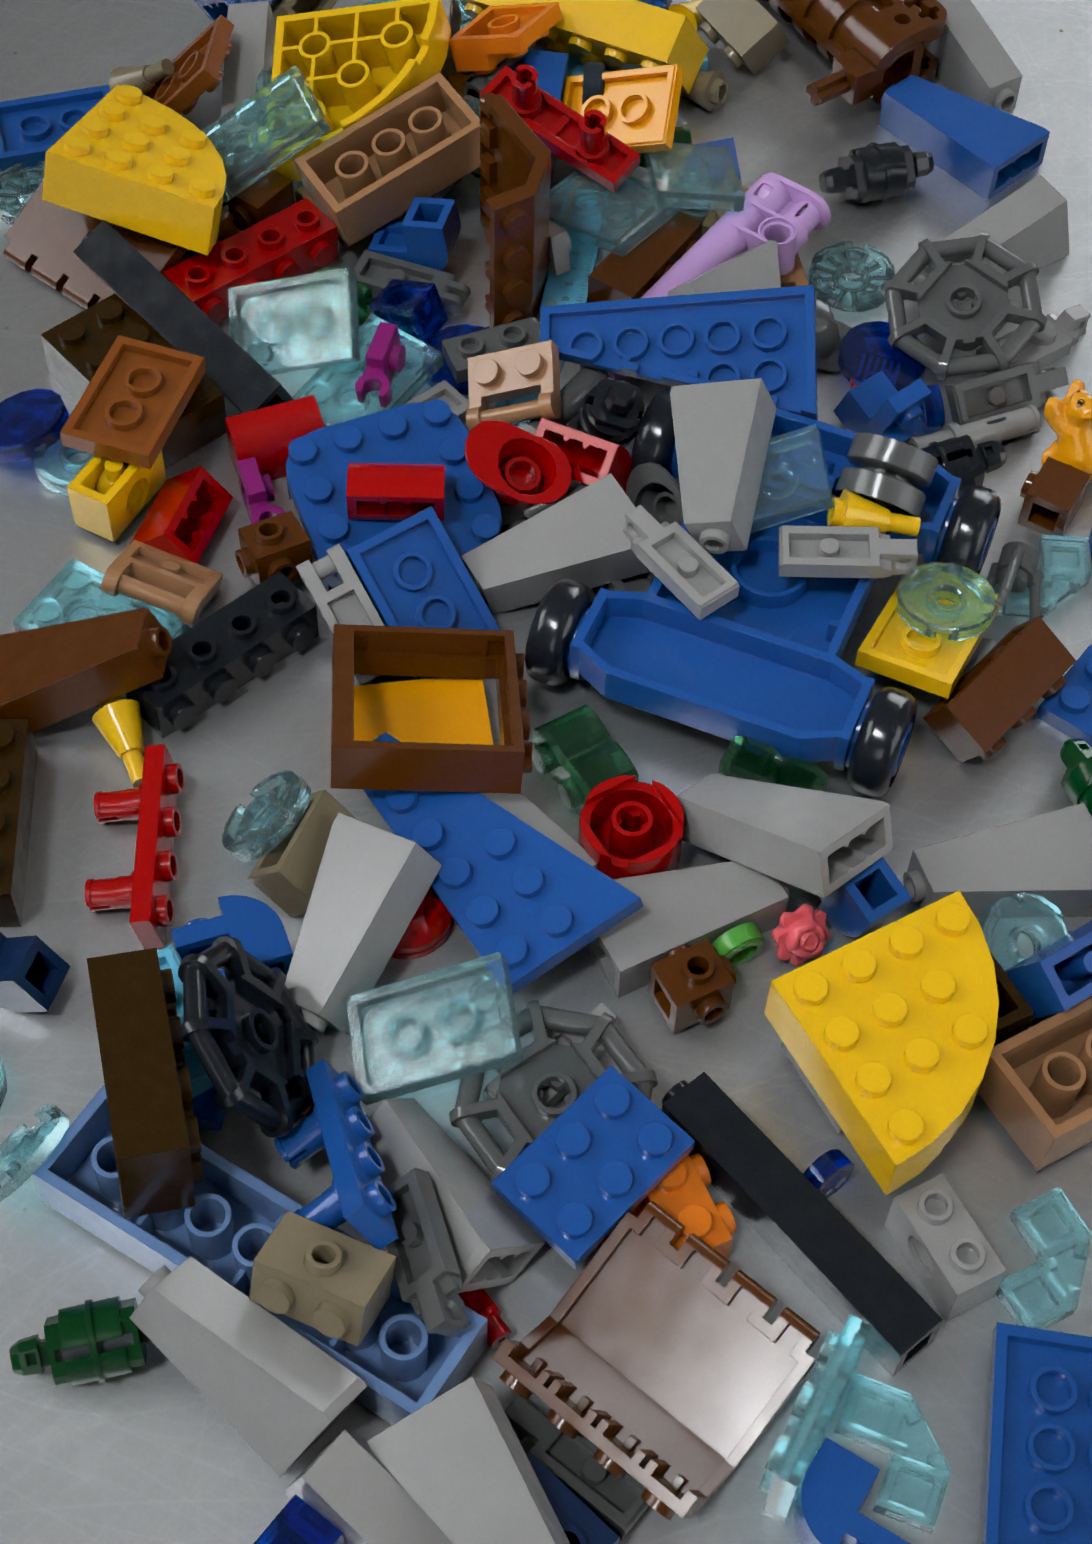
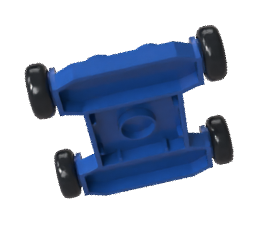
(771, 654)

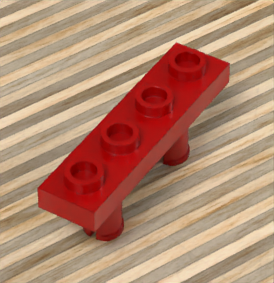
(564, 131)
(155, 861)

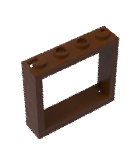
(429, 765)

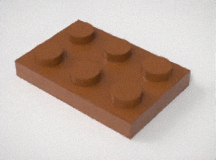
(196, 68)
(133, 401)

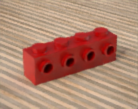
(276, 248)

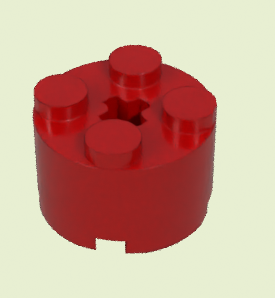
(632, 827)

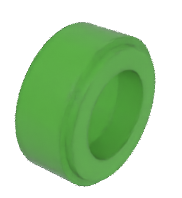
(740, 943)

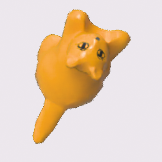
(1073, 426)

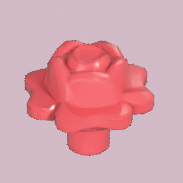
(801, 935)

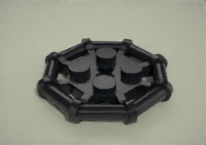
(250, 1037)

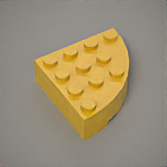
(360, 58)
(139, 171)
(895, 1033)

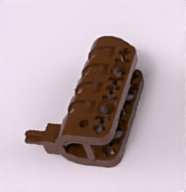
(866, 42)

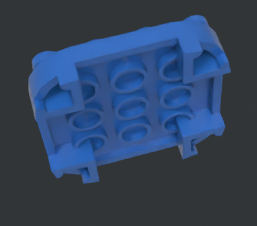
(396, 435)

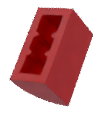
(269, 431)
(588, 455)
(394, 490)
(185, 514)

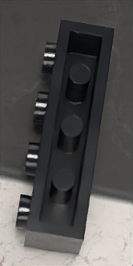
(228, 652)

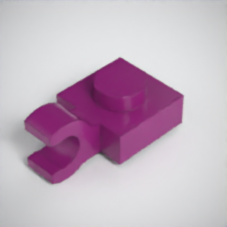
(383, 360)
(256, 491)

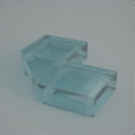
(1065, 570)
(1060, 1242)
(916, 1467)

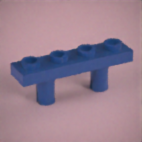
(345, 1132)

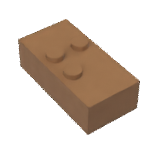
(391, 157)
(1043, 1085)

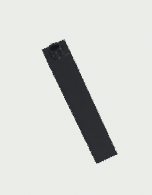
(178, 319)
(802, 1224)

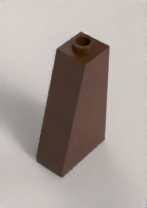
(79, 665)

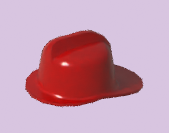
(517, 464)

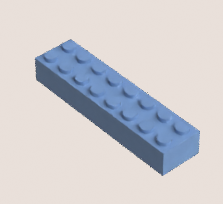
(225, 1233)

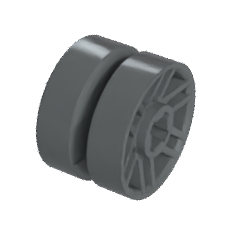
(887, 473)

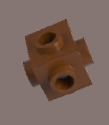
(273, 547)
(692, 985)

